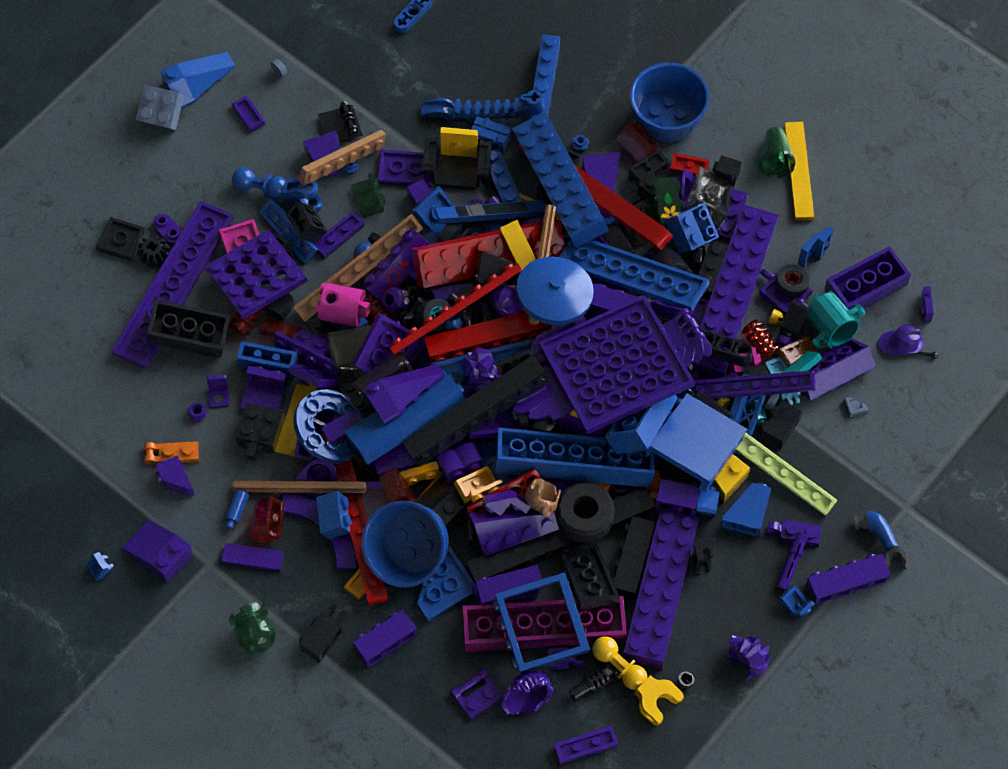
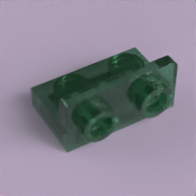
(368, 196)

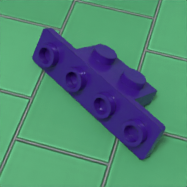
(309, 349)

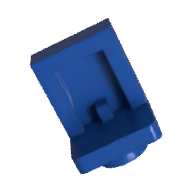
(796, 602)

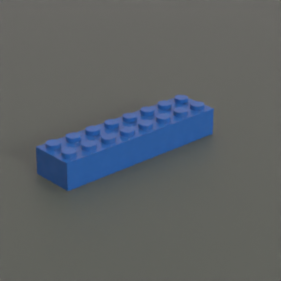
(560, 180)
(570, 458)

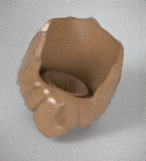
(542, 497)

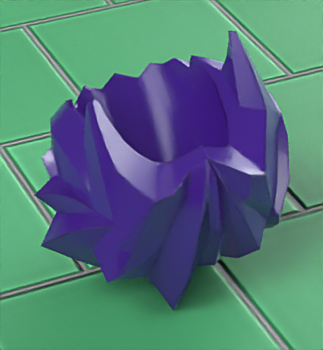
(479, 368)
(750, 654)

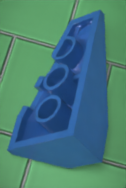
(196, 75)

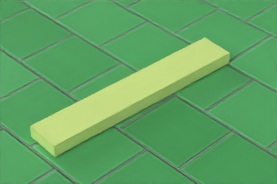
(786, 475)

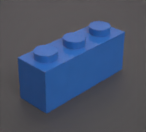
(266, 357)

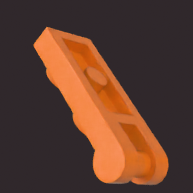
(186, 452)

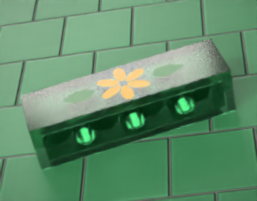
(667, 200)

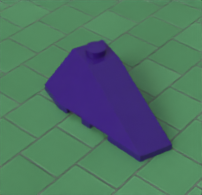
(393, 393)

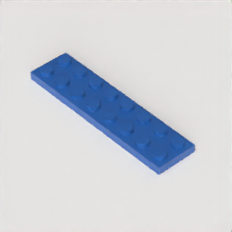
(638, 274)

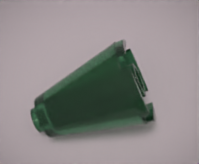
(776, 154)

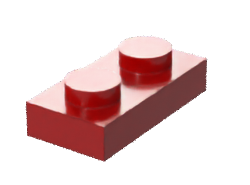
(684, 162)

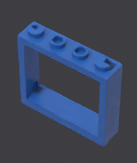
(511, 641)

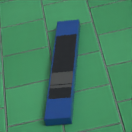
(488, 212)

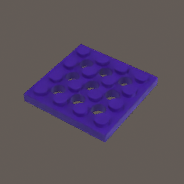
(252, 284)

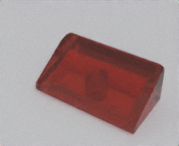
(271, 326)

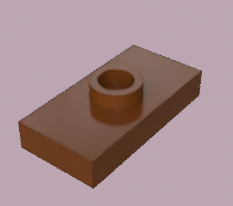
(794, 351)

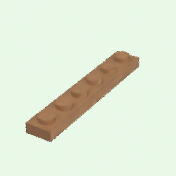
(342, 157)

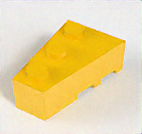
(730, 477)

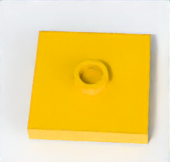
(459, 142)

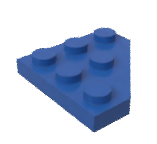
(445, 588)

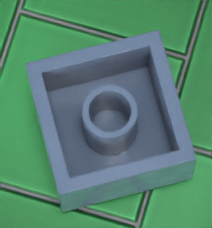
(159, 107)

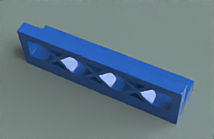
(738, 410)

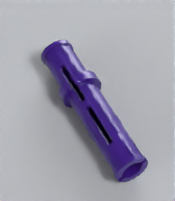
(795, 553)

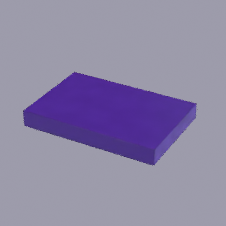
(401, 168)

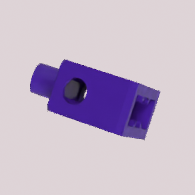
(321, 147)

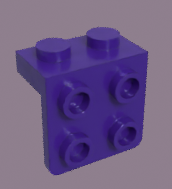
(264, 387)

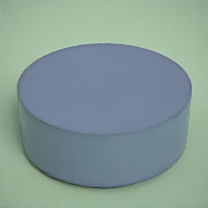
(278, 67)
(772, 401)

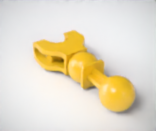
(635, 678)

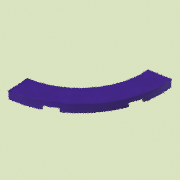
(307, 509)

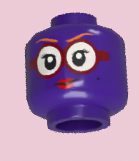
(396, 299)

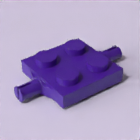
(775, 297)

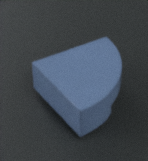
(854, 407)

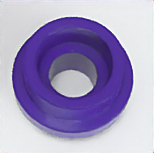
(197, 407)

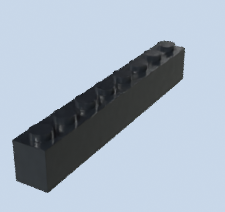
(476, 411)

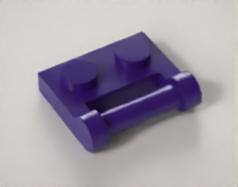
(479, 700)

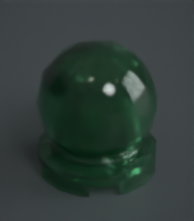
(254, 629)

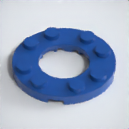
(305, 431)

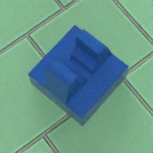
(98, 566)

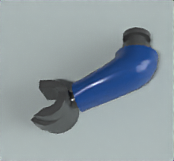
(879, 526)

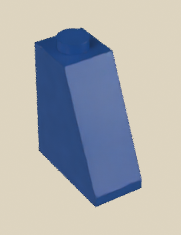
(748, 511)

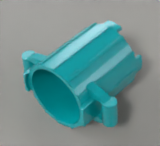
(833, 320)

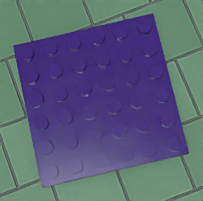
(616, 364)

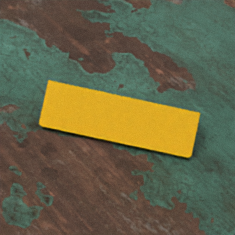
(288, 439)

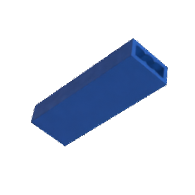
(374, 438)

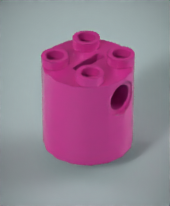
(342, 304)

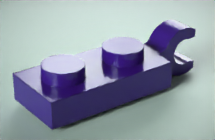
(789, 528)

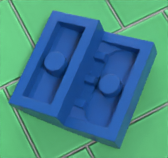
(815, 246)

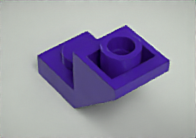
(500, 501)

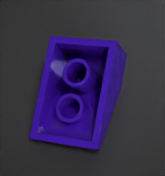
(159, 550)

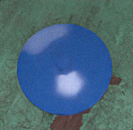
(554, 290)

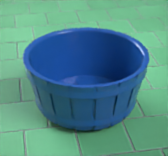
(669, 100)
(404, 543)

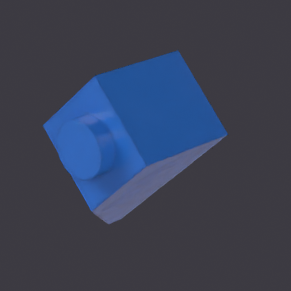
(707, 502)

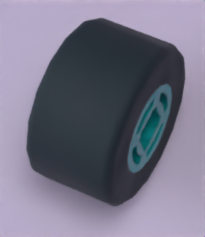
(429, 309)

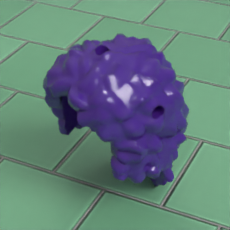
(527, 693)

